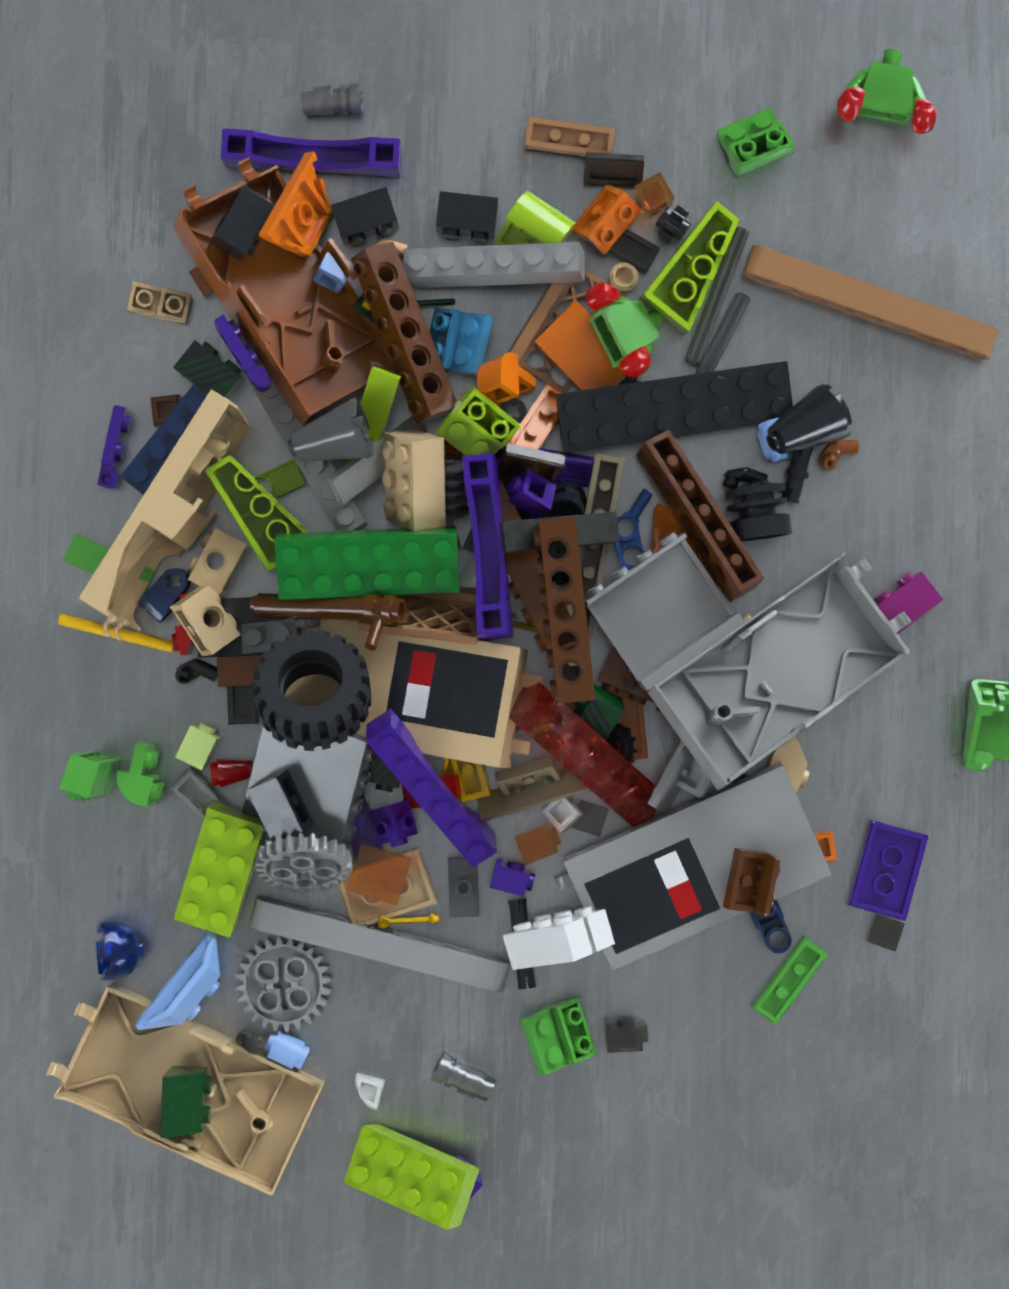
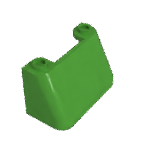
(987, 724)

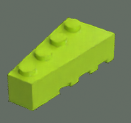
(686, 276)
(252, 508)

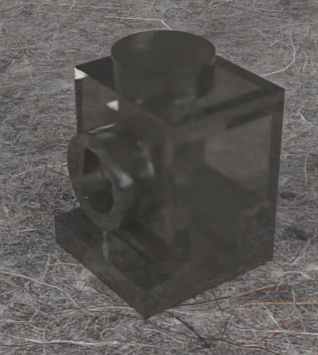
(625, 1035)

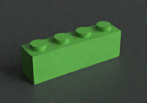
(90, 775)

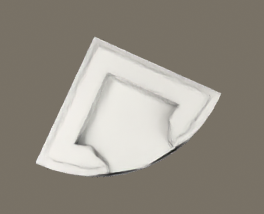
(369, 1089)

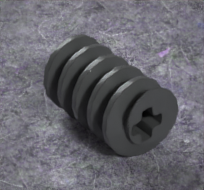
(454, 487)

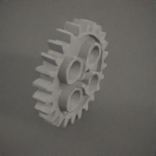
(303, 862)
(256, 984)

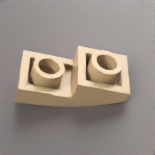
(158, 302)

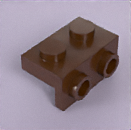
(752, 881)

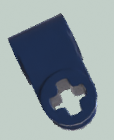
(162, 595)
(771, 924)

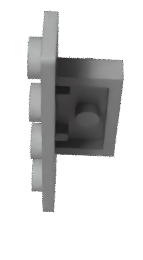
(680, 773)

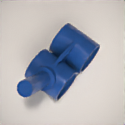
(633, 541)

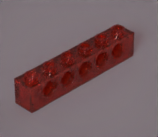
(584, 753)

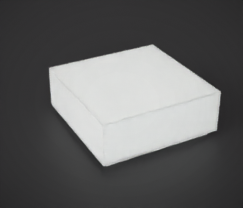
(563, 813)

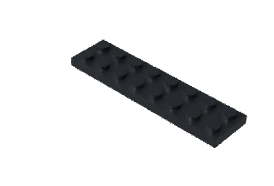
(678, 403)

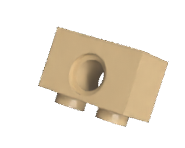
(233, 554)
(190, 614)

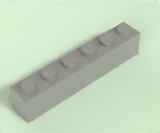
(495, 265)

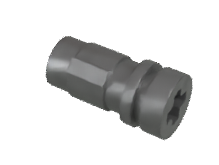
(325, 100)
(466, 1079)

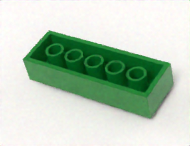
(366, 563)

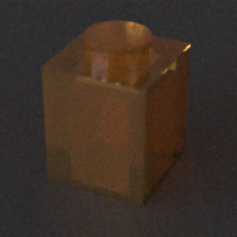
(653, 195)
(537, 843)

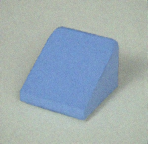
(330, 274)

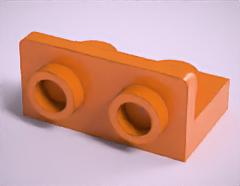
(606, 218)

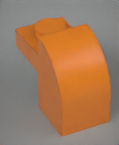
(504, 379)

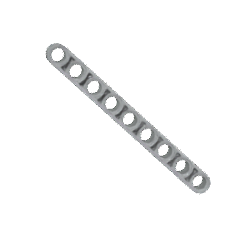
(379, 944)

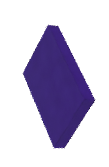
(887, 870)

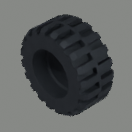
(307, 656)

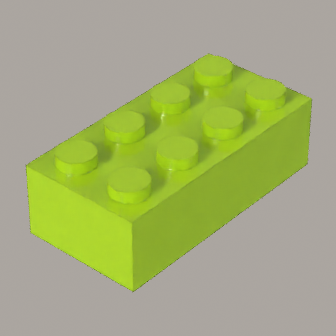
(220, 870)
(411, 1176)

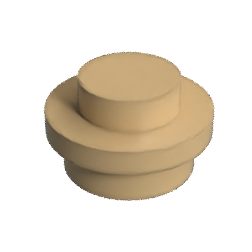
(624, 277)

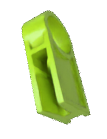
(283, 478)

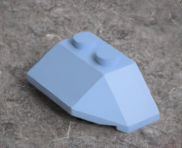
(185, 988)

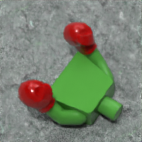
(887, 94)
(623, 328)

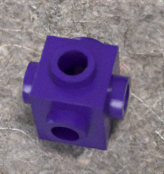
(393, 823)

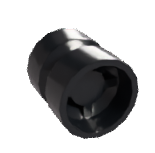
(567, 500)

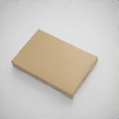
(413, 896)

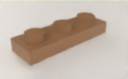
(568, 137)

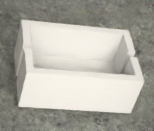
(558, 938)

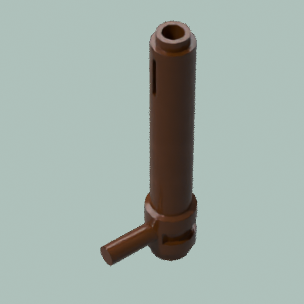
(371, 609)

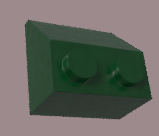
(185, 1101)

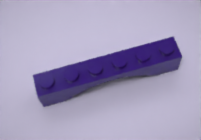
(355, 156)
(491, 569)
(405, 760)

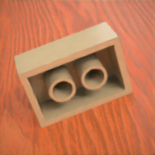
(414, 479)

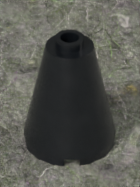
(811, 422)

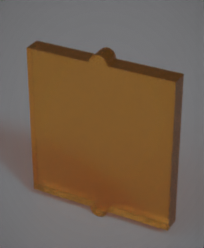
(379, 874)

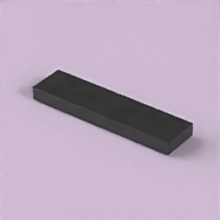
(591, 530)

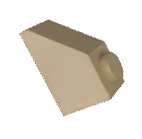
(793, 760)

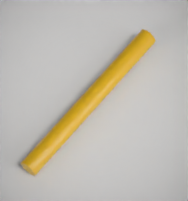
(126, 635)

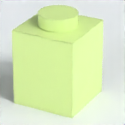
(198, 746)

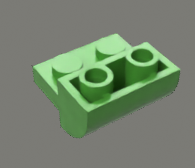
(755, 142)
(138, 782)
(558, 1035)

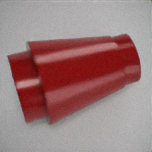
(227, 771)

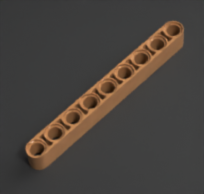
(870, 302)

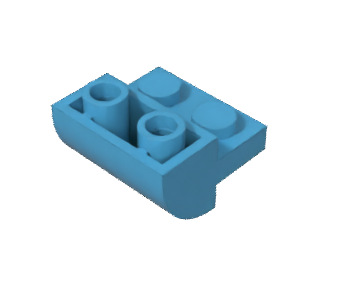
(460, 339)

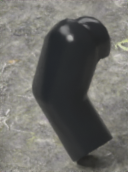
(742, 474)
(194, 669)

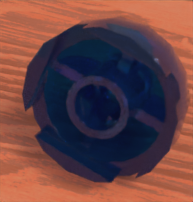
(117, 950)

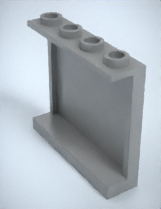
(661, 611)

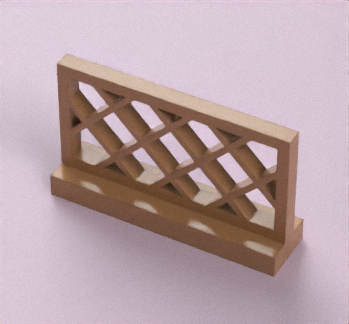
(539, 320)
(440, 609)

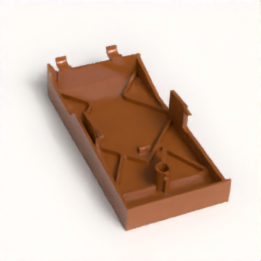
(299, 330)

